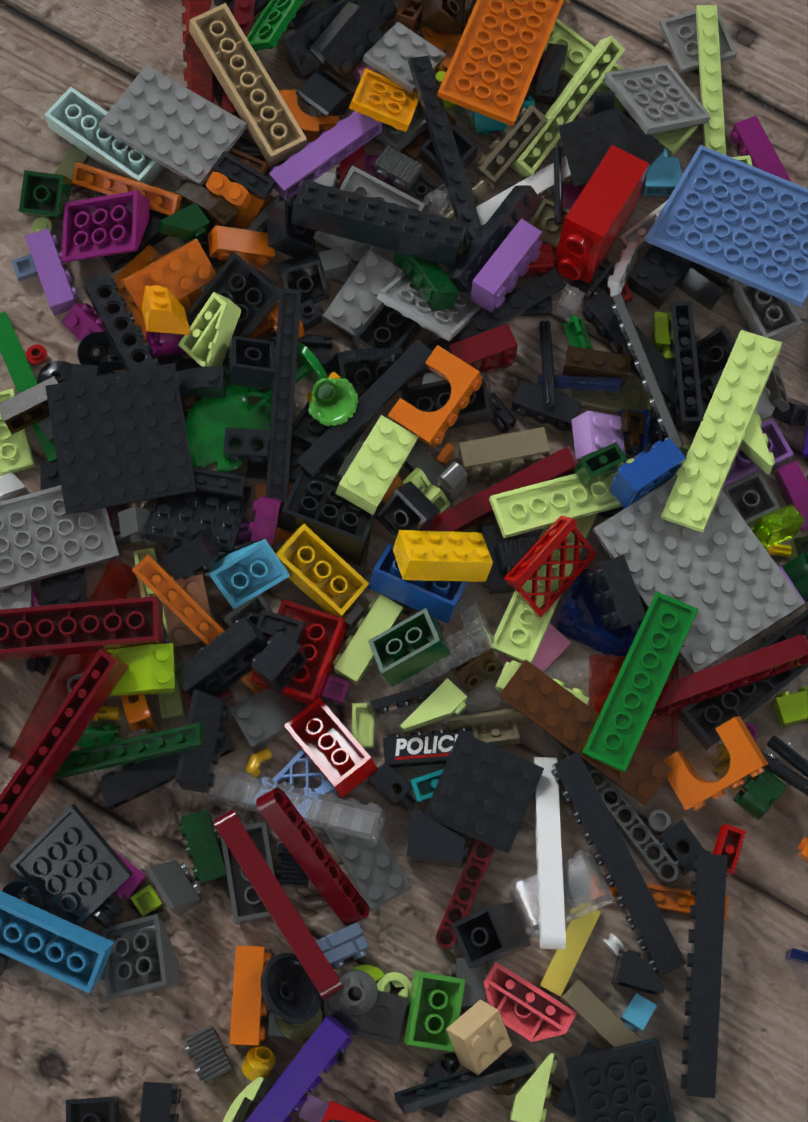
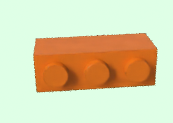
(227, 240)

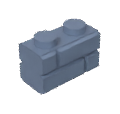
(343, 945)

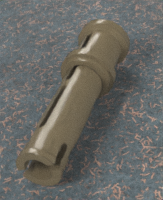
(477, 191)

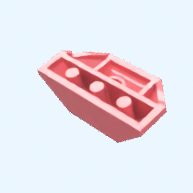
(525, 1006)

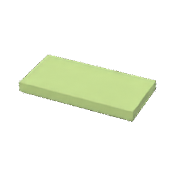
(15, 448)

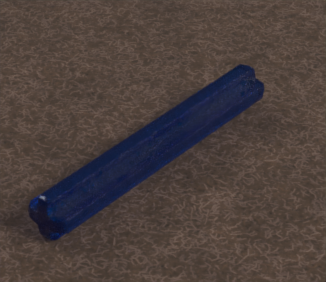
(589, 383)

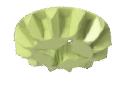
(397, 980)

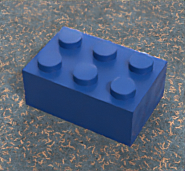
(646, 472)

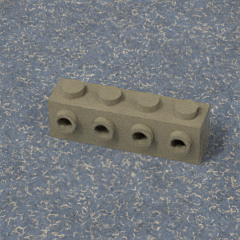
(513, 141)

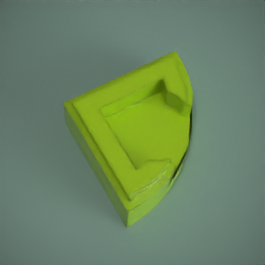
(371, 970)

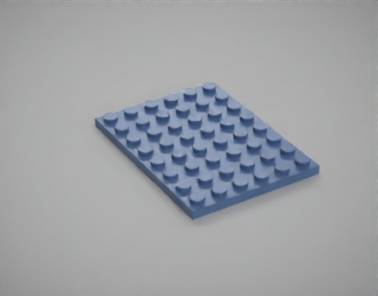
(739, 224)

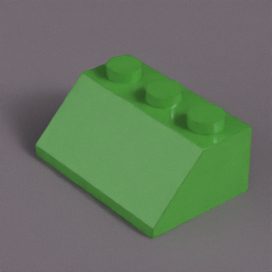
(432, 1008)

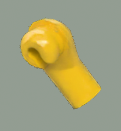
(255, 761)

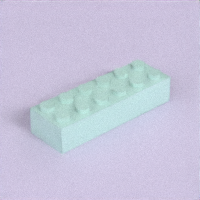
(78, 122)

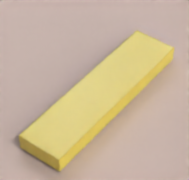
(566, 959)

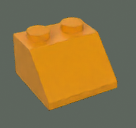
(163, 311)

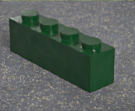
(429, 281)

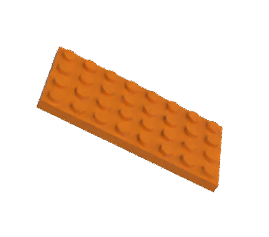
(499, 56)

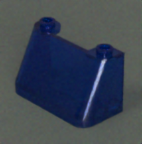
(581, 622)

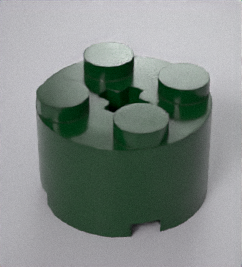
(759, 793)

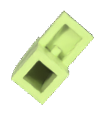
(432, 492)

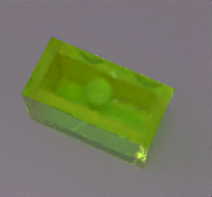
(778, 526)

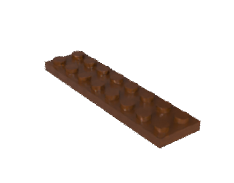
(571, 724)

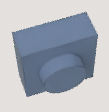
(24, 267)

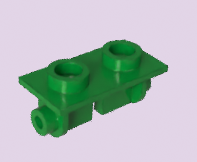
(577, 333)
(105, 733)

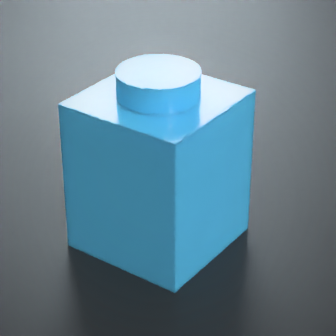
(637, 1012)

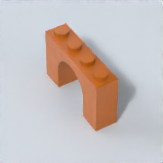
(431, 426)
(744, 761)

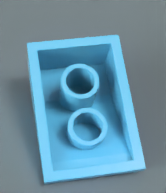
(248, 572)

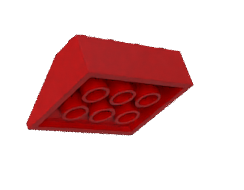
(320, 643)

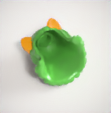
(332, 400)

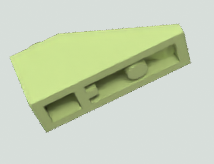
(438, 706)

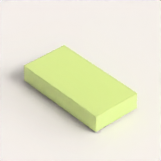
(363, 725)

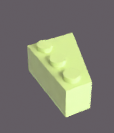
(212, 331)

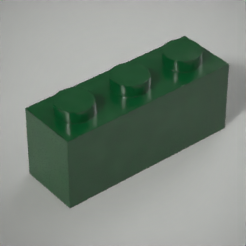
(203, 847)

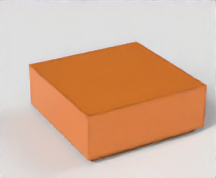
(446, 454)

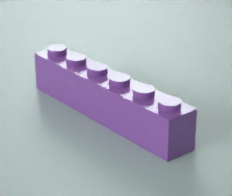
(324, 153)

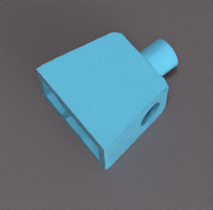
(662, 176)

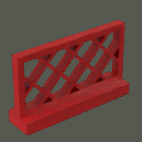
(543, 550)

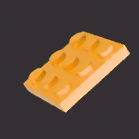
(384, 100)

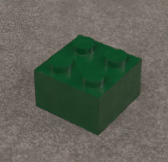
(44, 195)

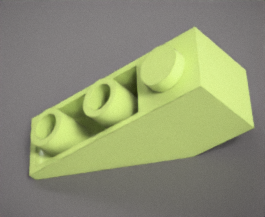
(755, 445)
(530, 1098)

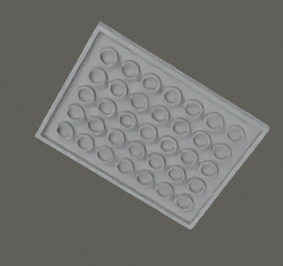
(716, 571)

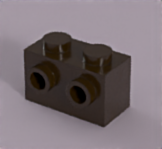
(477, 670)

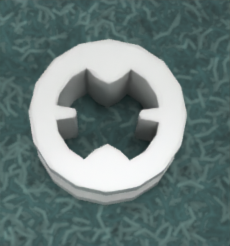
(613, 944)

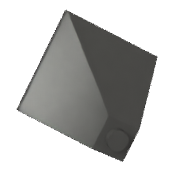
(140, 958)

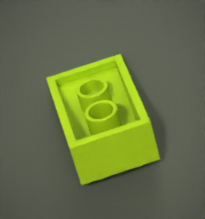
(148, 670)

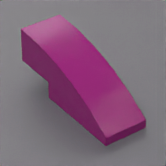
(795, 489)

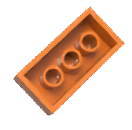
(178, 271)
(247, 998)

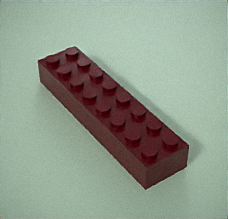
(80, 627)

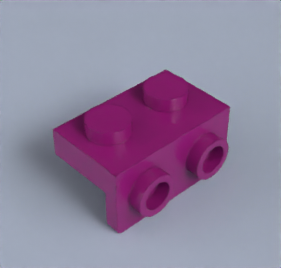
(82, 321)

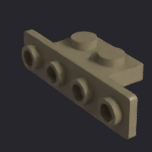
(494, 727)

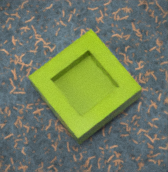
(146, 901)

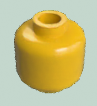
(258, 1063)

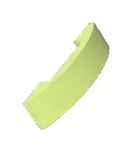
(253, 1092)

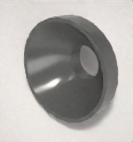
(369, 992)

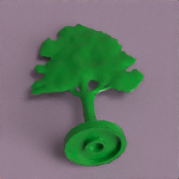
(211, 415)

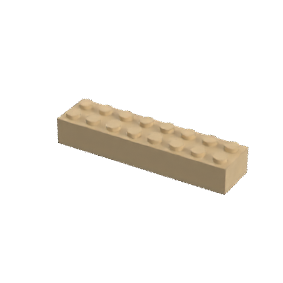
(247, 84)

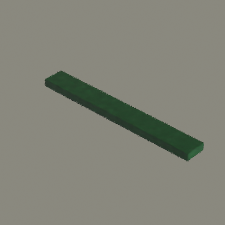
(132, 750)

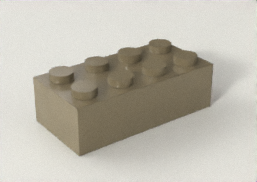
(502, 453)

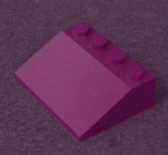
(104, 225)

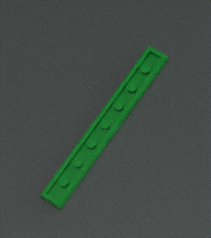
(21, 374)

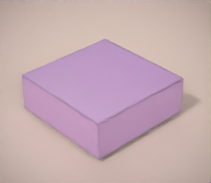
(313, 1109)

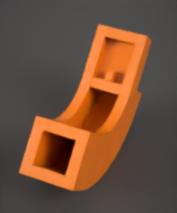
(310, 125)

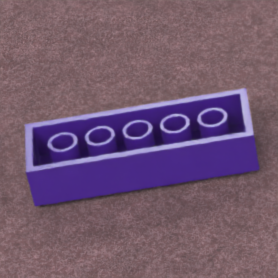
(303, 1073)

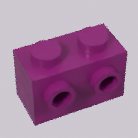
(266, 519)

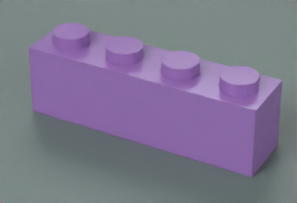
(51, 272)

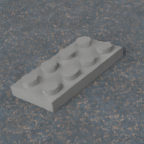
(359, 294)

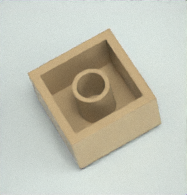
(479, 1037)

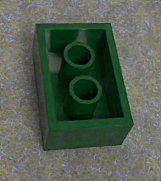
(409, 647)

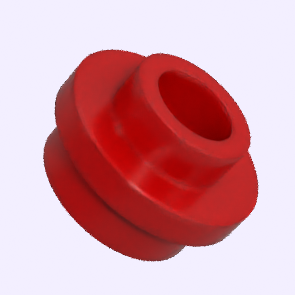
(36, 360)

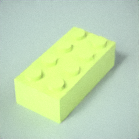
(376, 465)

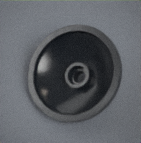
(289, 990)

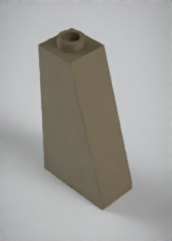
(597, 1015)

